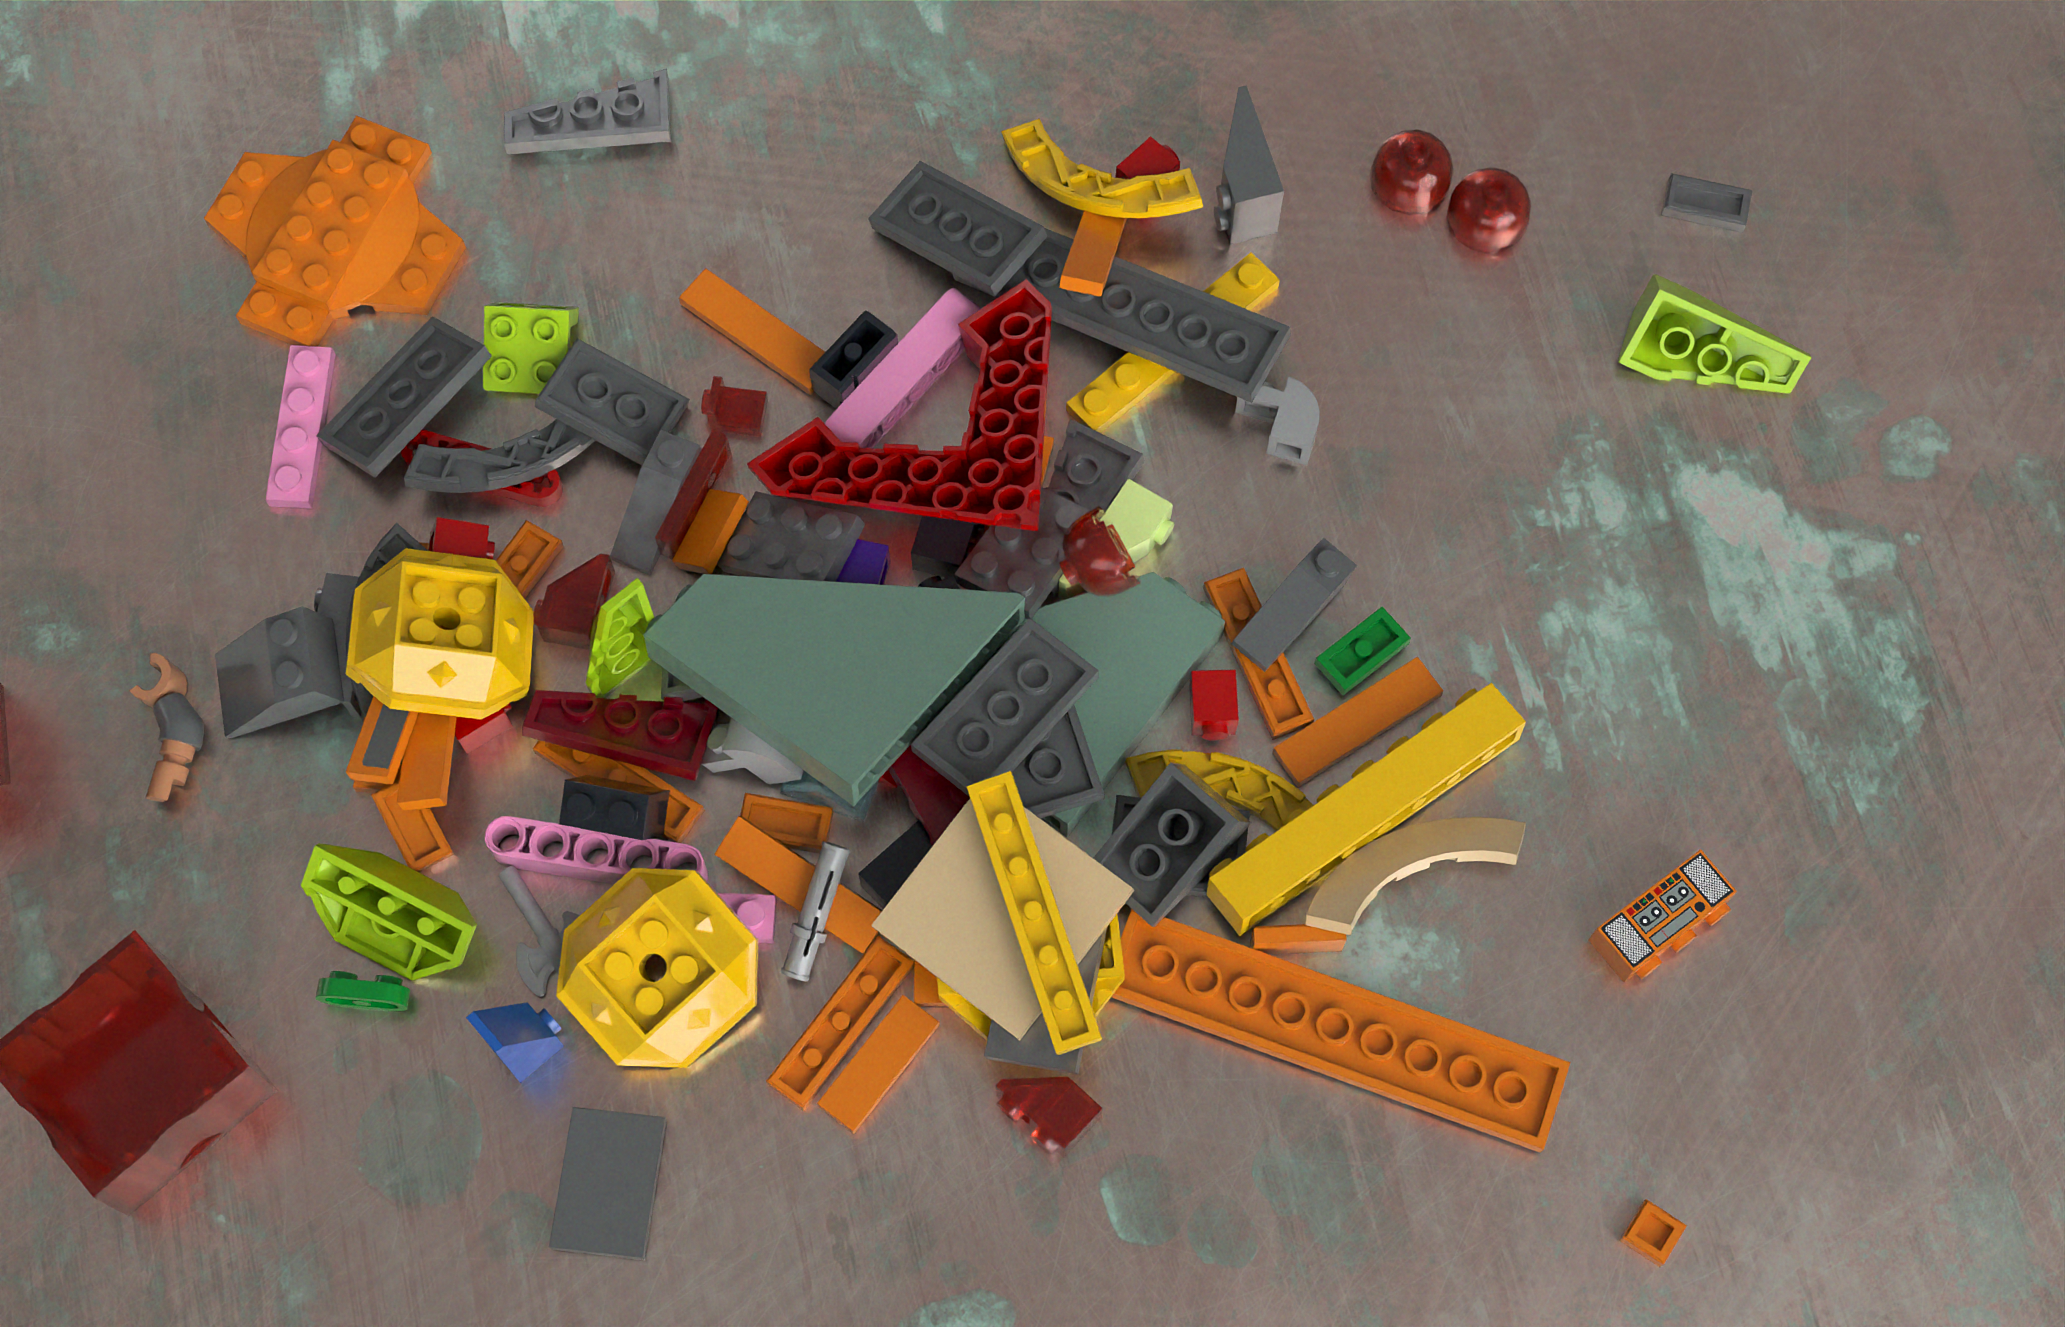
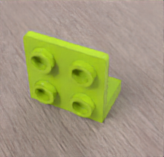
(525, 344)

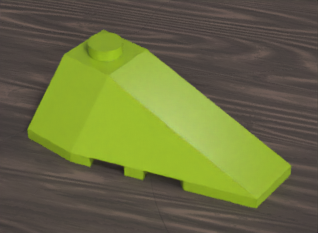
(618, 640)

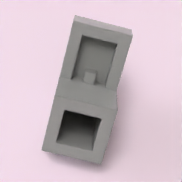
(1293, 417)
(736, 747)

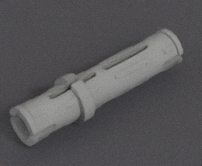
(815, 911)

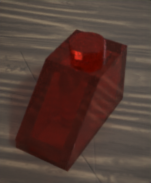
(574, 602)

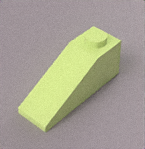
(1140, 521)

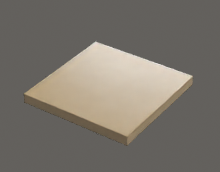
(959, 926)

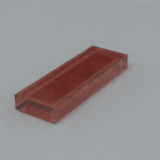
(693, 492)

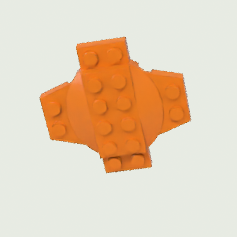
(334, 233)

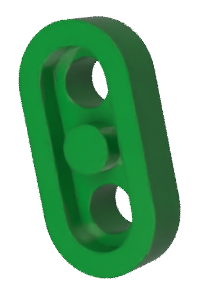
(346, 991)

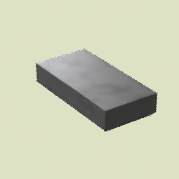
(1706, 202)

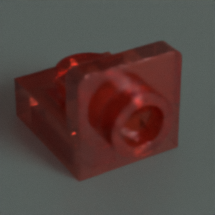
(734, 408)

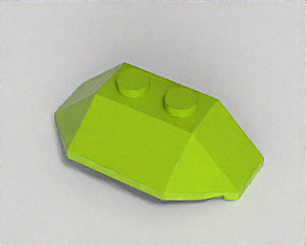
(388, 910)

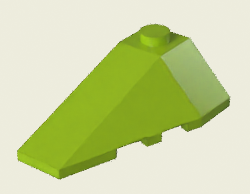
(1697, 340)

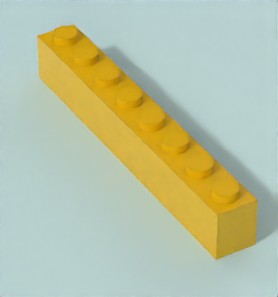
(1363, 808)

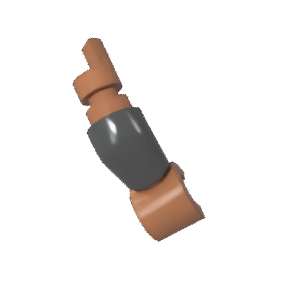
(178, 723)

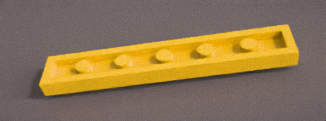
(1136, 377)
(1034, 913)

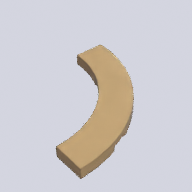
(1404, 852)

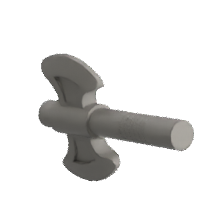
(537, 963)

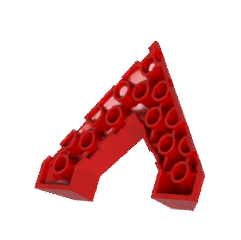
(984, 480)

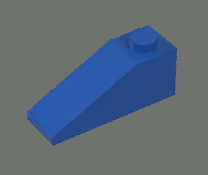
(518, 1036)

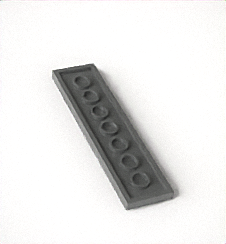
(1160, 320)

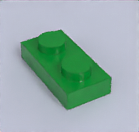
(1362, 651)

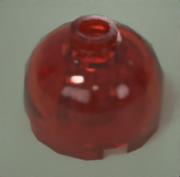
(1412, 172)
(1489, 210)
(1097, 556)

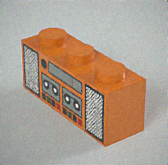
(1663, 917)

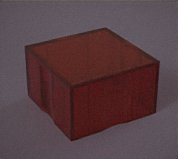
(130, 1074)

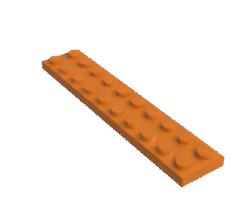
(1341, 1030)

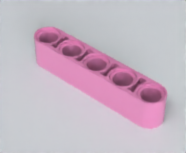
(903, 373)
(577, 845)

